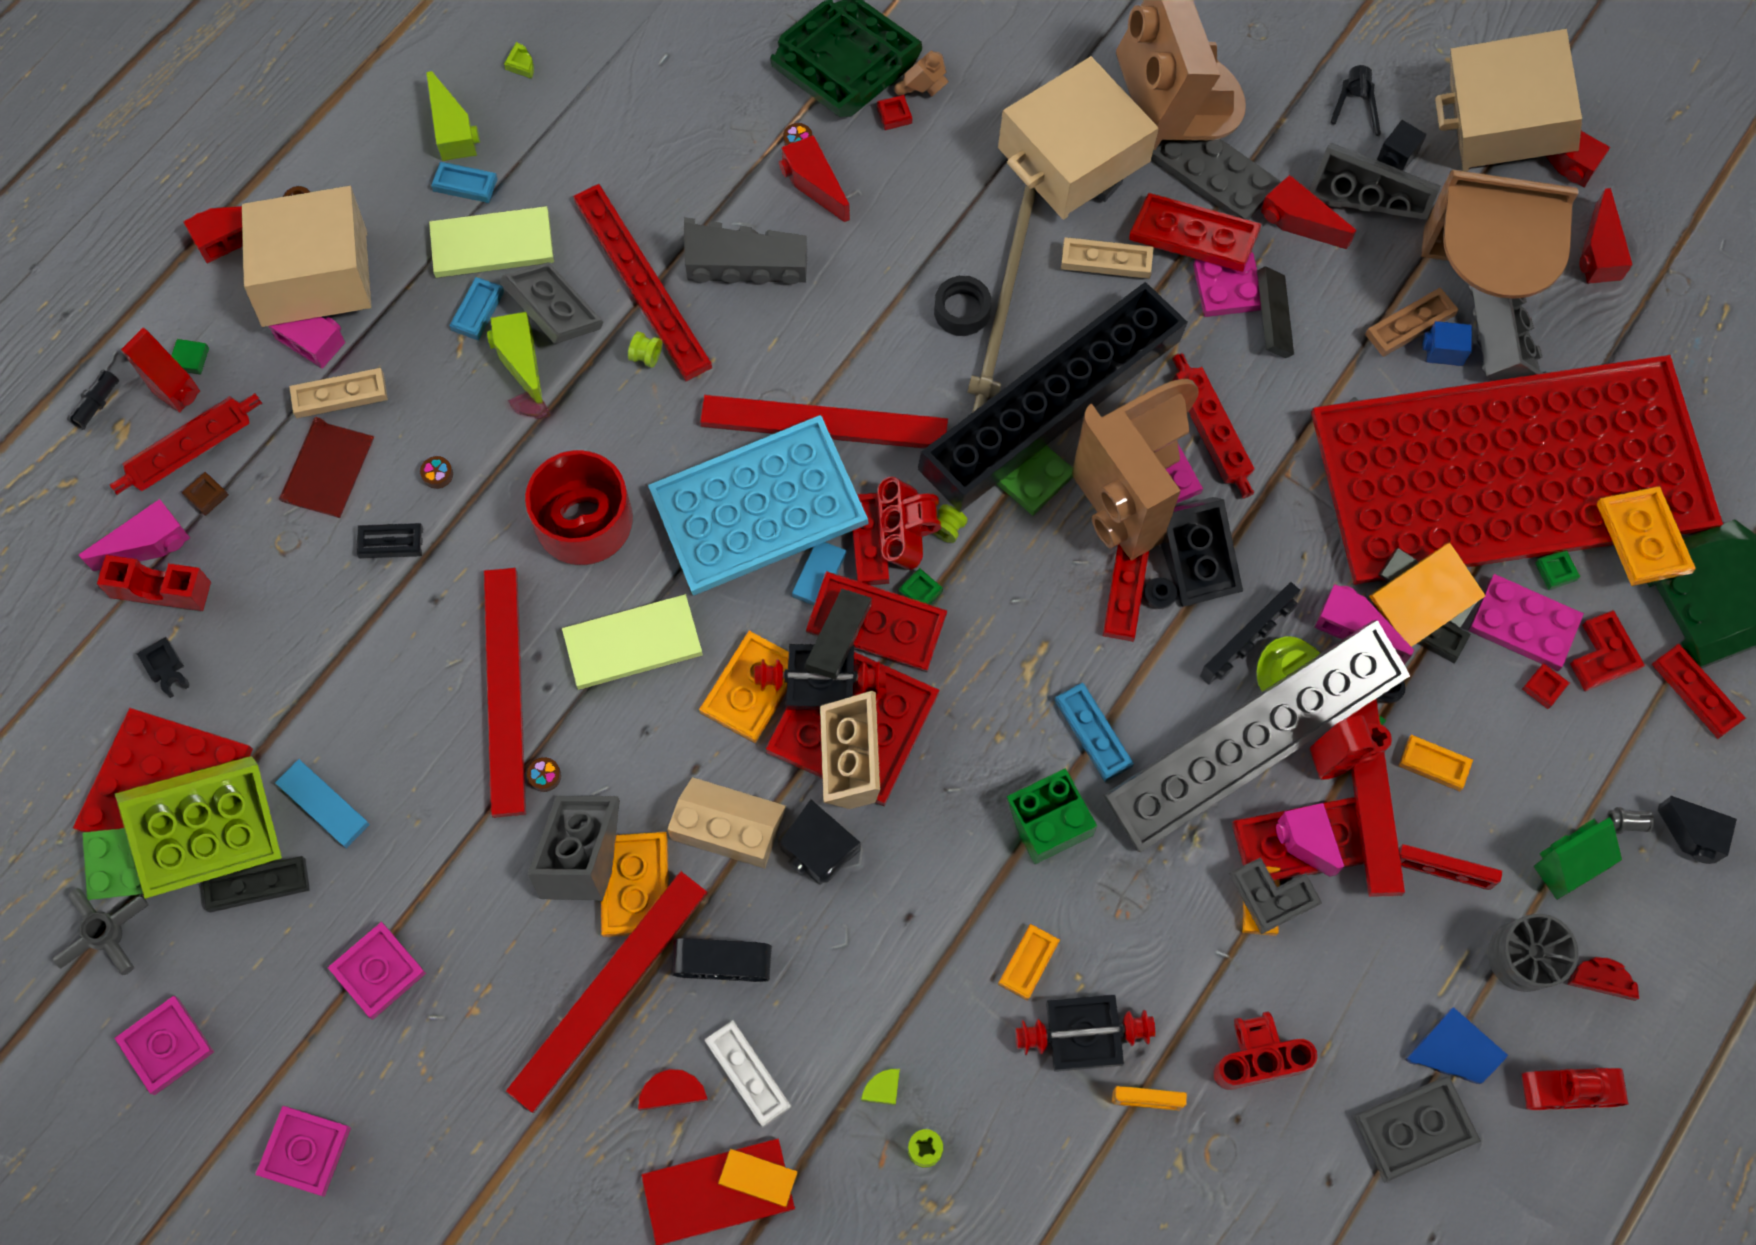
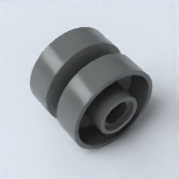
(1533, 953)

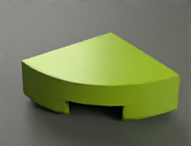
(520, 61)
(882, 1088)

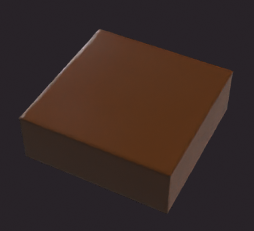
(205, 493)

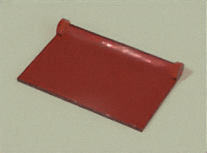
(326, 468)

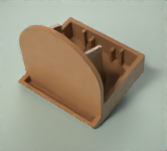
(1177, 73)
(1501, 232)
(1125, 463)

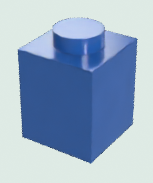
(1448, 343)

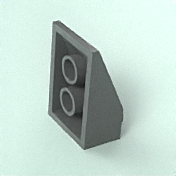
(576, 849)

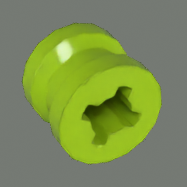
(644, 349)
(951, 522)
(921, 1153)

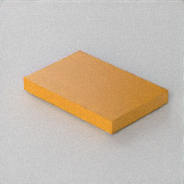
(1645, 536)
(1428, 595)
(735, 697)
(636, 881)

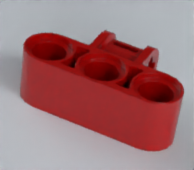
(904, 521)
(1348, 744)
(1262, 1043)
(1574, 1089)

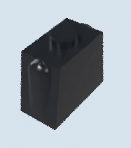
(818, 844)

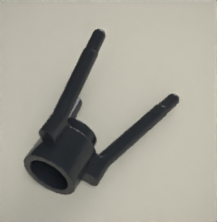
(1359, 84)

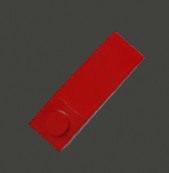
(1581, 164)
(813, 176)
(1303, 214)
(216, 231)
(1605, 248)
(160, 371)

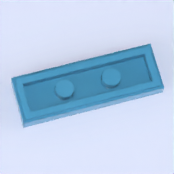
(1094, 732)
(322, 803)

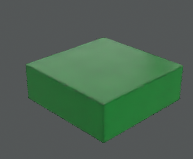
(190, 355)
(1557, 570)
(921, 588)

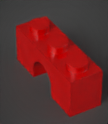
(176, 587)

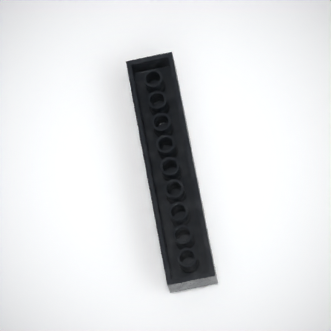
(1051, 396)

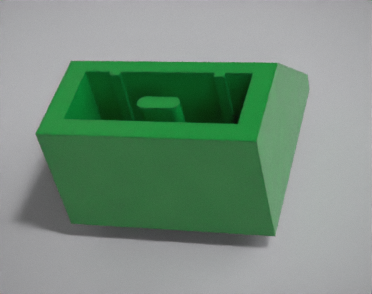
(1051, 816)
(1579, 857)

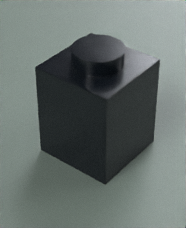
(1401, 146)

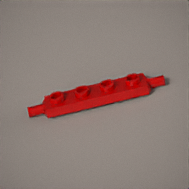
(1216, 429)
(185, 443)

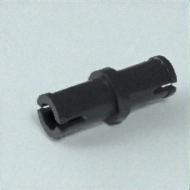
(93, 399)

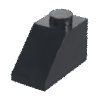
(1698, 829)

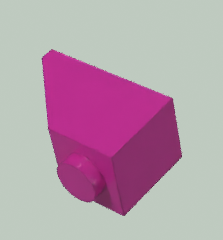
(312, 338)
(1310, 838)

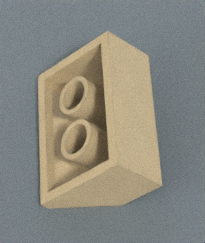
(850, 751)
(726, 822)

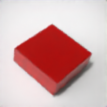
(894, 112)
(1545, 686)

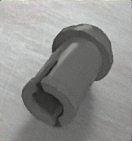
(1631, 820)

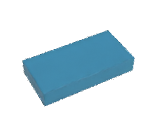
(464, 182)
(477, 308)
(822, 559)

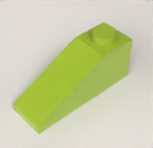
(452, 124)
(516, 350)

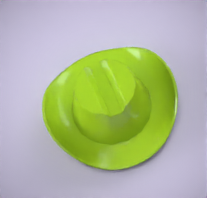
(1282, 658)

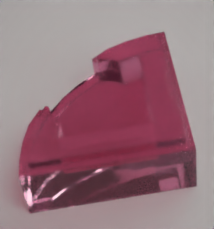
(526, 405)

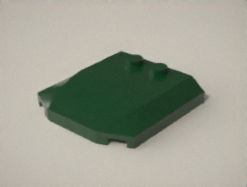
(845, 54)
(1719, 598)

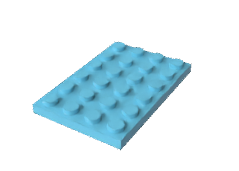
(757, 505)

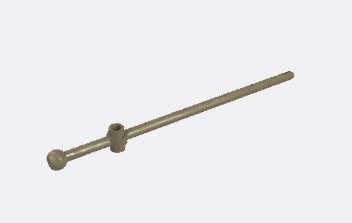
(984, 386)

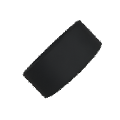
(962, 285)

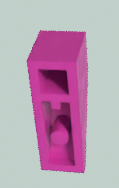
(142, 537)
(1348, 611)

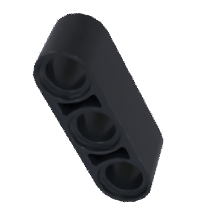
(721, 960)

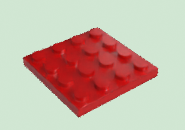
(900, 718)
(146, 753)

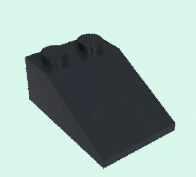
(1201, 552)

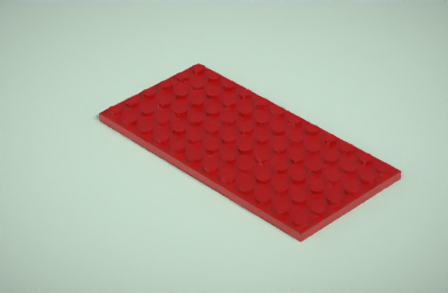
(1510, 464)

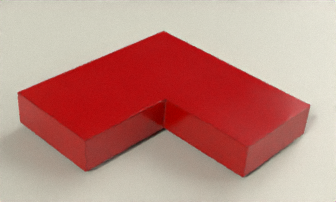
(1613, 656)

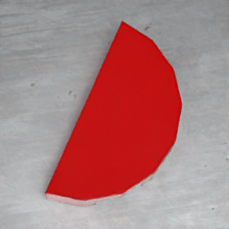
(1605, 977)
(671, 1089)

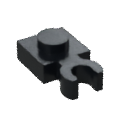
(162, 664)

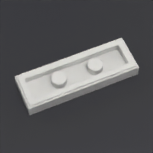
(747, 1073)

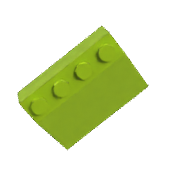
(198, 826)

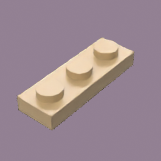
(1107, 258)
(338, 393)

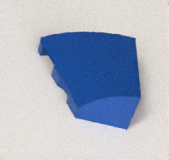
(1458, 1049)

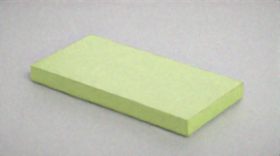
(491, 242)
(632, 642)

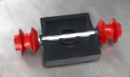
(811, 690)
(1085, 1033)

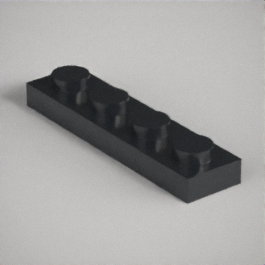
(1242, 642)

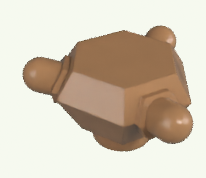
(924, 75)

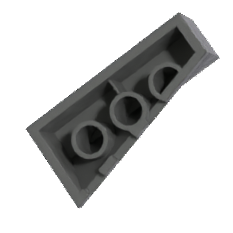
(1370, 185)
(743, 254)
(1505, 337)

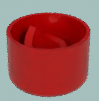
(574, 479)

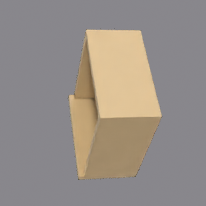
(1513, 99)
(1076, 137)
(305, 256)

